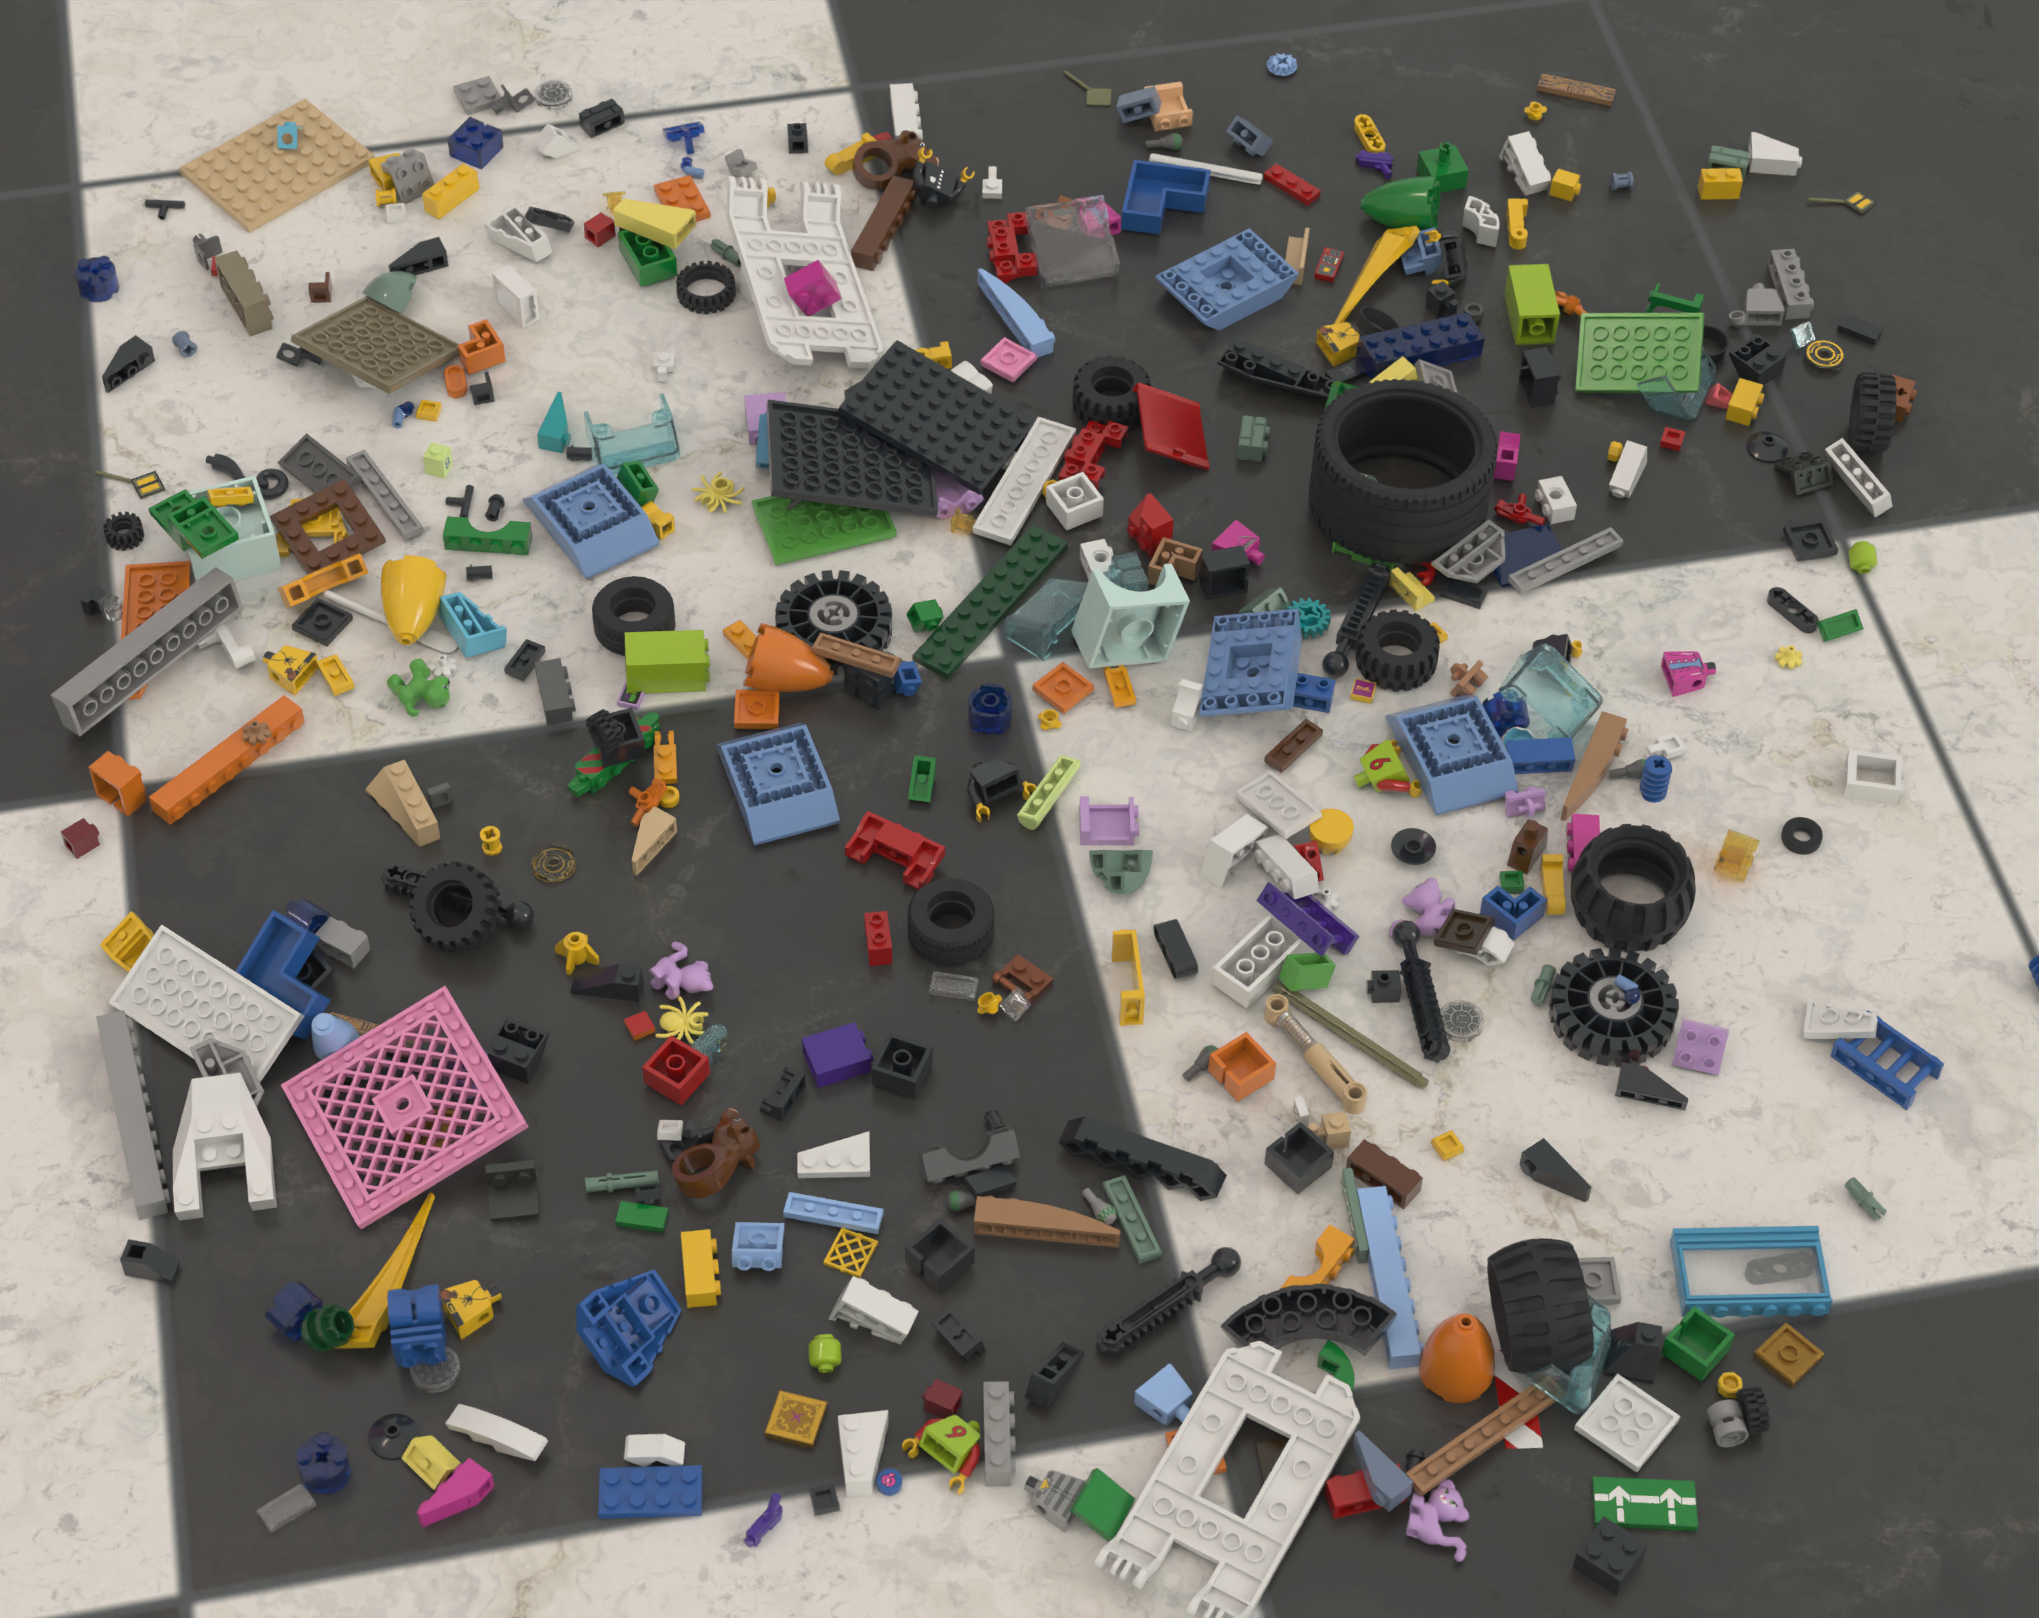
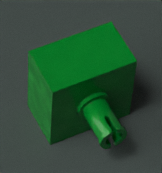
(1446, 165)

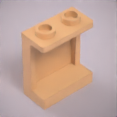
(1173, 109)

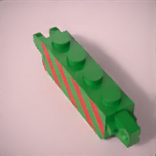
(589, 770)

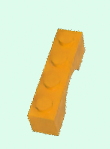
(322, 580)
(1332, 1251)

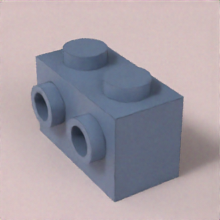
(1139, 104)
(1250, 136)

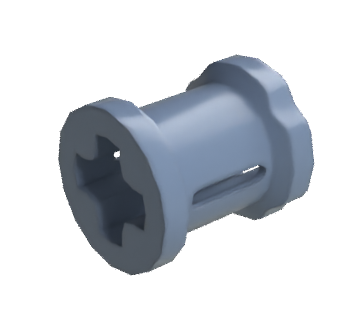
(1621, 180)
(183, 342)

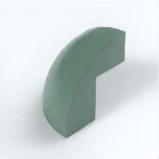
(392, 289)
(1120, 869)

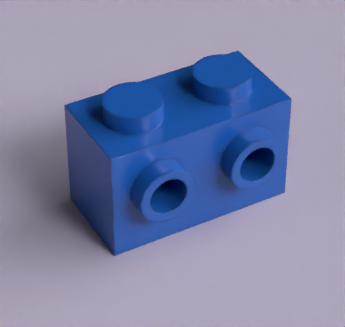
(1314, 693)

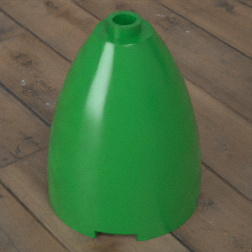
(1405, 203)

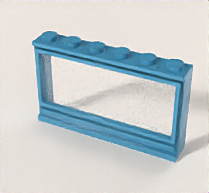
(1750, 1271)

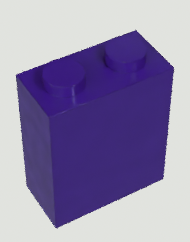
(837, 1054)

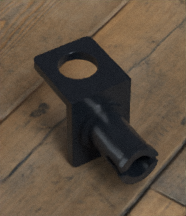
(299, 354)
(690, 1138)

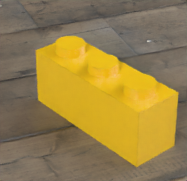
(450, 191)
(700, 1268)

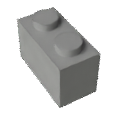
(343, 942)

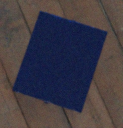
(1525, 549)

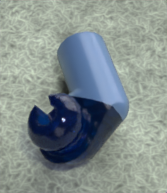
(688, 168)
(401, 412)
(1630, 989)

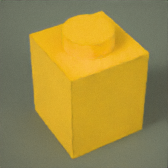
(1565, 185)

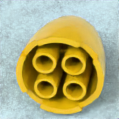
(411, 596)

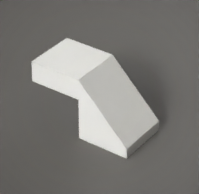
(652, 1447)

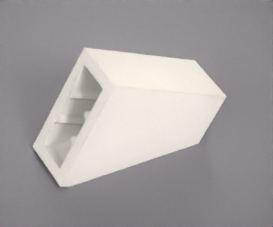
(1772, 156)
(1628, 469)

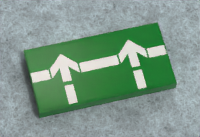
(1645, 1503)

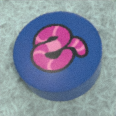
(889, 1482)

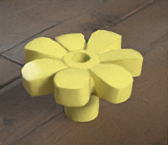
(1788, 657)

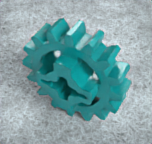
(1313, 617)

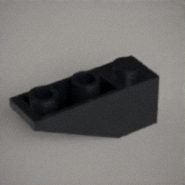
(127, 362)

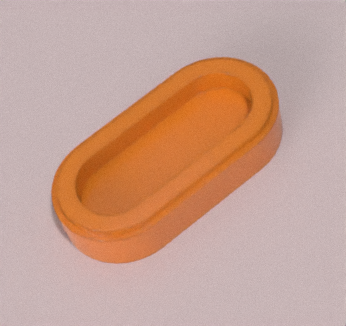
(455, 381)

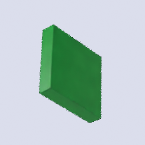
(1102, 1504)

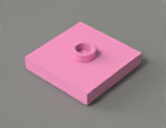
(1008, 359)

